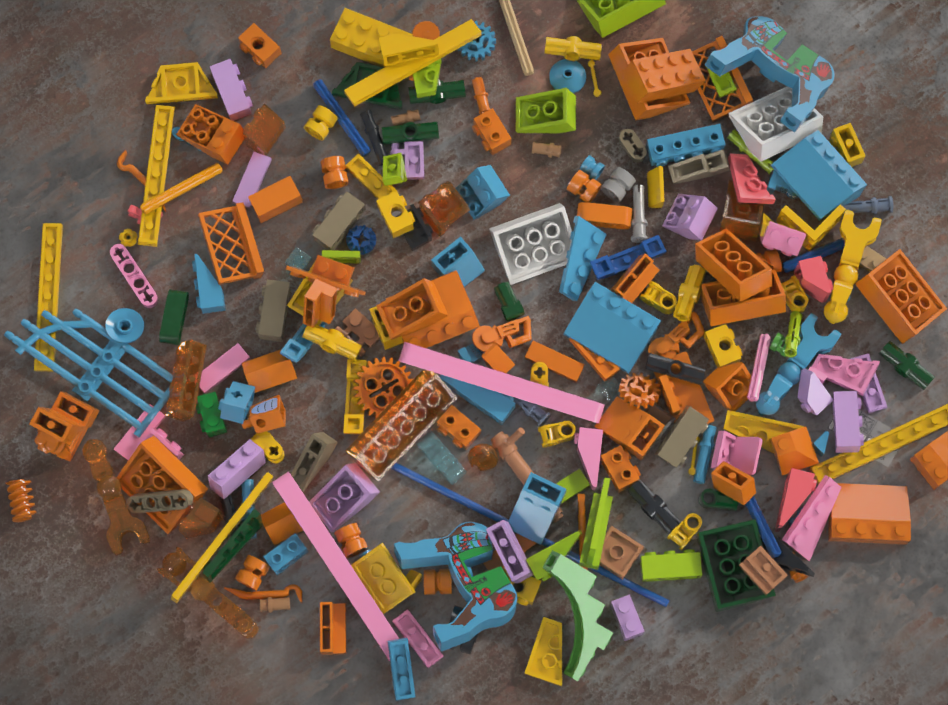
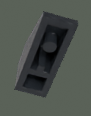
(788, 560)

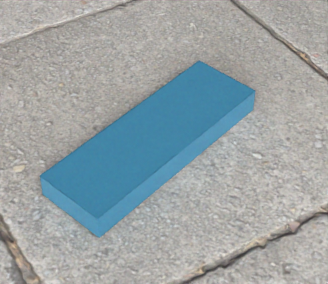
(401, 669)

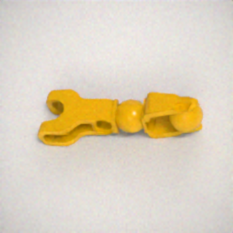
(846, 273)

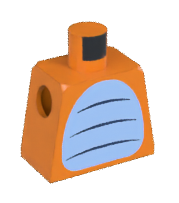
(266, 415)

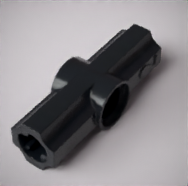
(663, 366)
(653, 506)

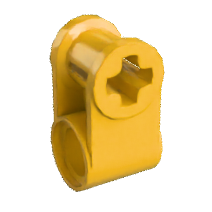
(794, 292)
(656, 295)
(543, 379)
(555, 434)
(269, 444)
(684, 531)

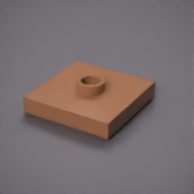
(619, 552)

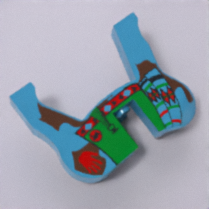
(803, 72)
(488, 594)

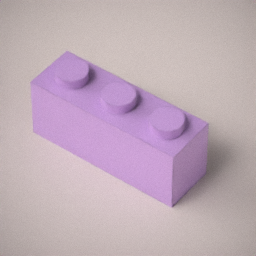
(231, 89)
(847, 422)
(236, 469)
(509, 551)

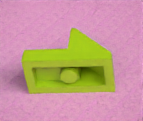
(394, 169)

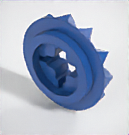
(366, 246)

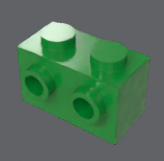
(208, 408)

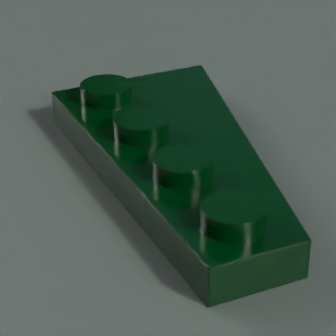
(233, 546)

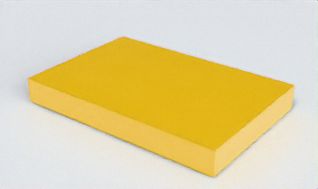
(383, 578)

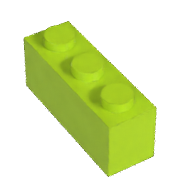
(670, 566)

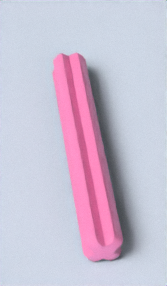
(759, 367)

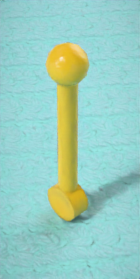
(597, 92)
(691, 471)

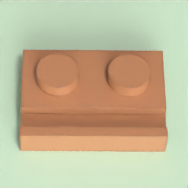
(763, 570)

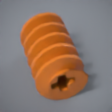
(20, 500)

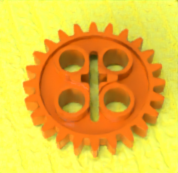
(375, 373)

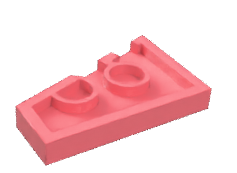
(746, 181)

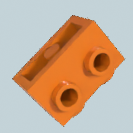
(491, 131)
(458, 427)
(619, 468)
(733, 483)

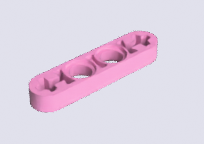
(134, 275)

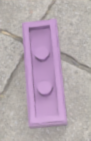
(252, 178)
(873, 396)

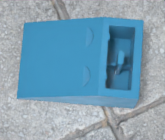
(536, 508)

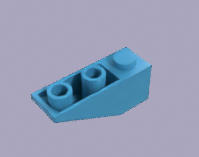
(210, 292)

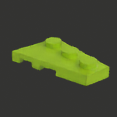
(427, 79)

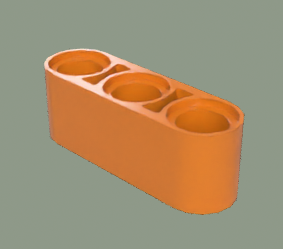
(605, 215)

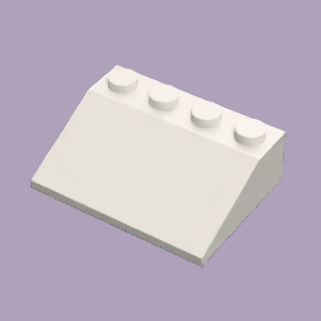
(761, 125)
(533, 243)

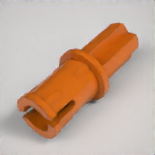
(480, 95)

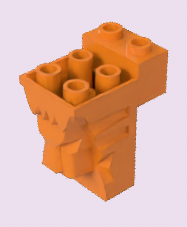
(63, 425)

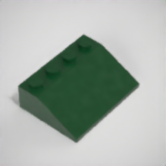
(721, 554)

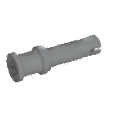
(638, 222)

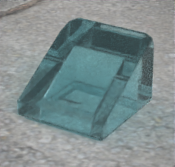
(609, 389)

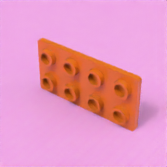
(329, 272)
(682, 393)

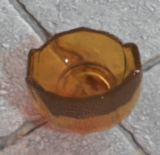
(483, 456)

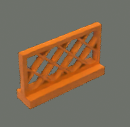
(742, 90)
(247, 244)

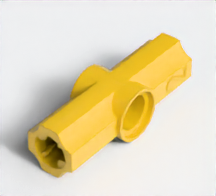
(573, 48)
(689, 293)
(332, 341)

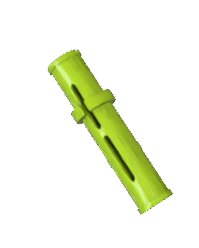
(735, 138)
(791, 347)

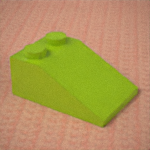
(546, 112)
(538, 560)

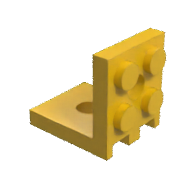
(813, 237)

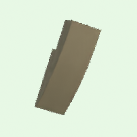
(699, 167)

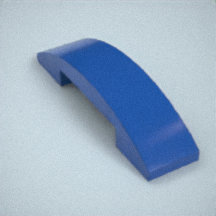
(621, 261)

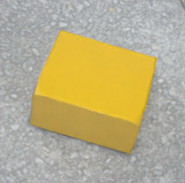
(414, 578)

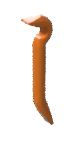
(133, 170)
(581, 521)
(265, 594)

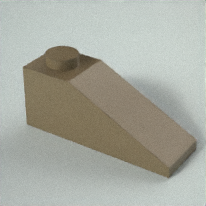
(313, 459)

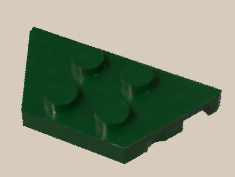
(388, 97)

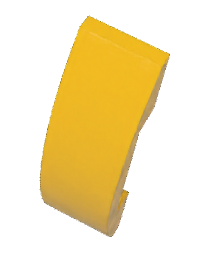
(353, 415)

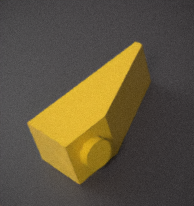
(404, 48)

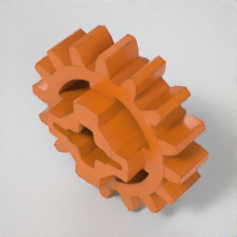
(639, 390)

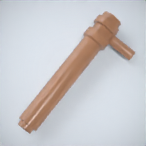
(509, 453)

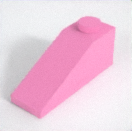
(589, 451)

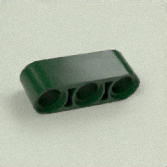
(174, 317)

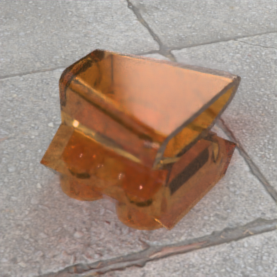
(443, 207)

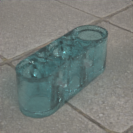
(441, 458)

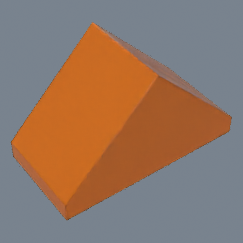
(497, 359)

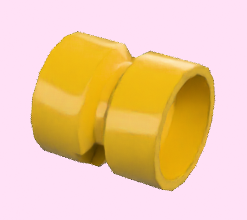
(321, 121)

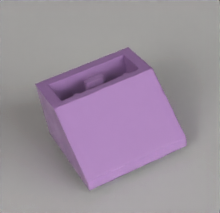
(690, 216)

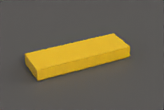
(369, 177)

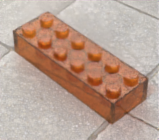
(401, 424)

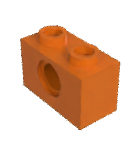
(255, 36)

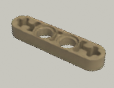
(160, 504)

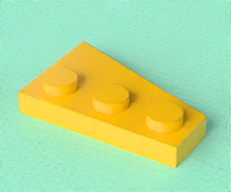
(546, 654)

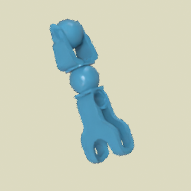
(789, 372)

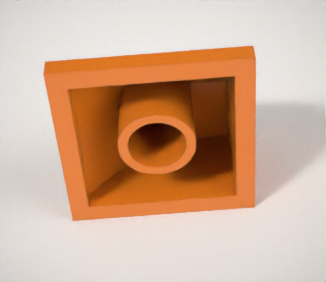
(729, 385)
(794, 450)

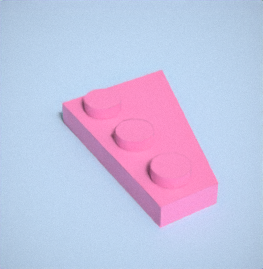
(847, 373)

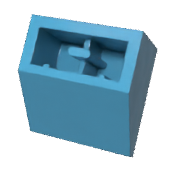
(482, 191)
(458, 257)

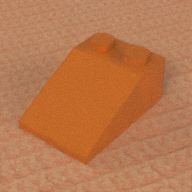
(412, 309)
(933, 461)

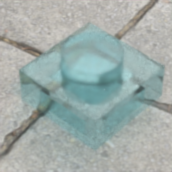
(298, 259)

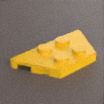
(180, 83)

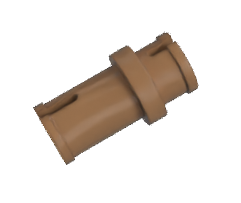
(410, 116)
(546, 149)
(274, 604)

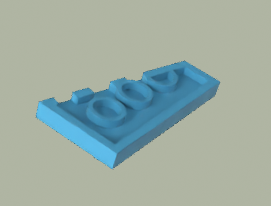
(583, 249)

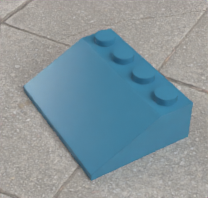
(819, 175)
(612, 327)

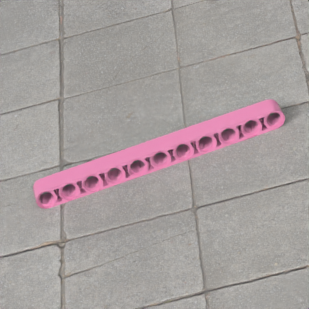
(501, 382)
(335, 561)

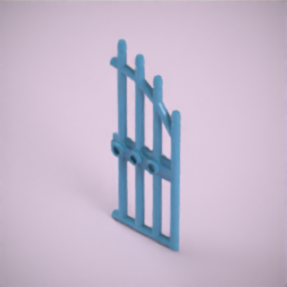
(100, 368)

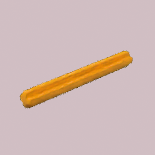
(181, 188)

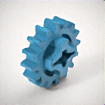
(477, 48)

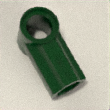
(510, 305)
(719, 501)

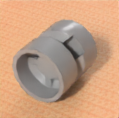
(616, 186)

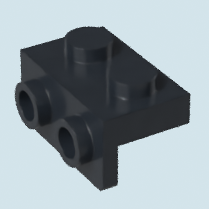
(421, 233)

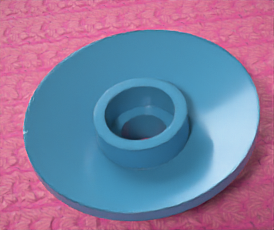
(560, 80)
(124, 318)

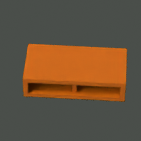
(275, 199)
(635, 278)
(319, 303)
(268, 371)
(280, 523)
(332, 628)

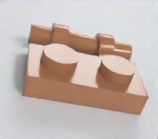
(361, 328)

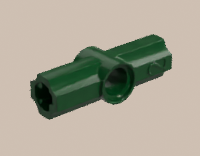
(444, 91)
(422, 131)
(906, 365)

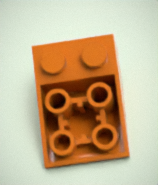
(212, 133)
(630, 427)

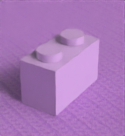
(627, 617)

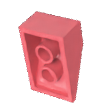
(796, 489)

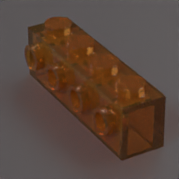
(186, 380)

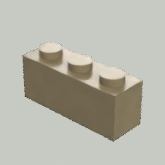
(338, 221)
(273, 310)
(682, 437)

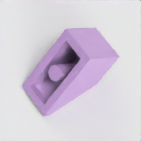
(812, 393)

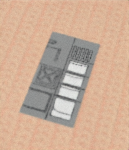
(870, 429)

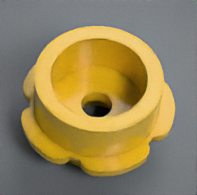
(128, 242)

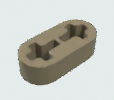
(629, 148)

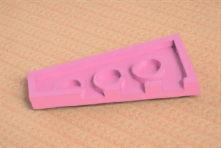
(810, 522)

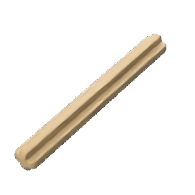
(517, 37)

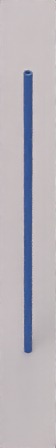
(546, 542)

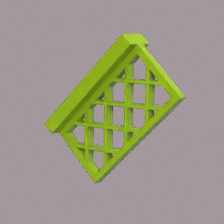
(596, 528)

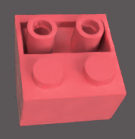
(813, 278)

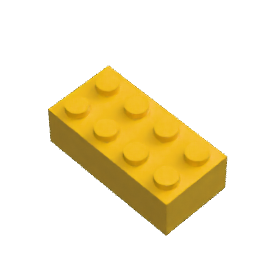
(359, 36)

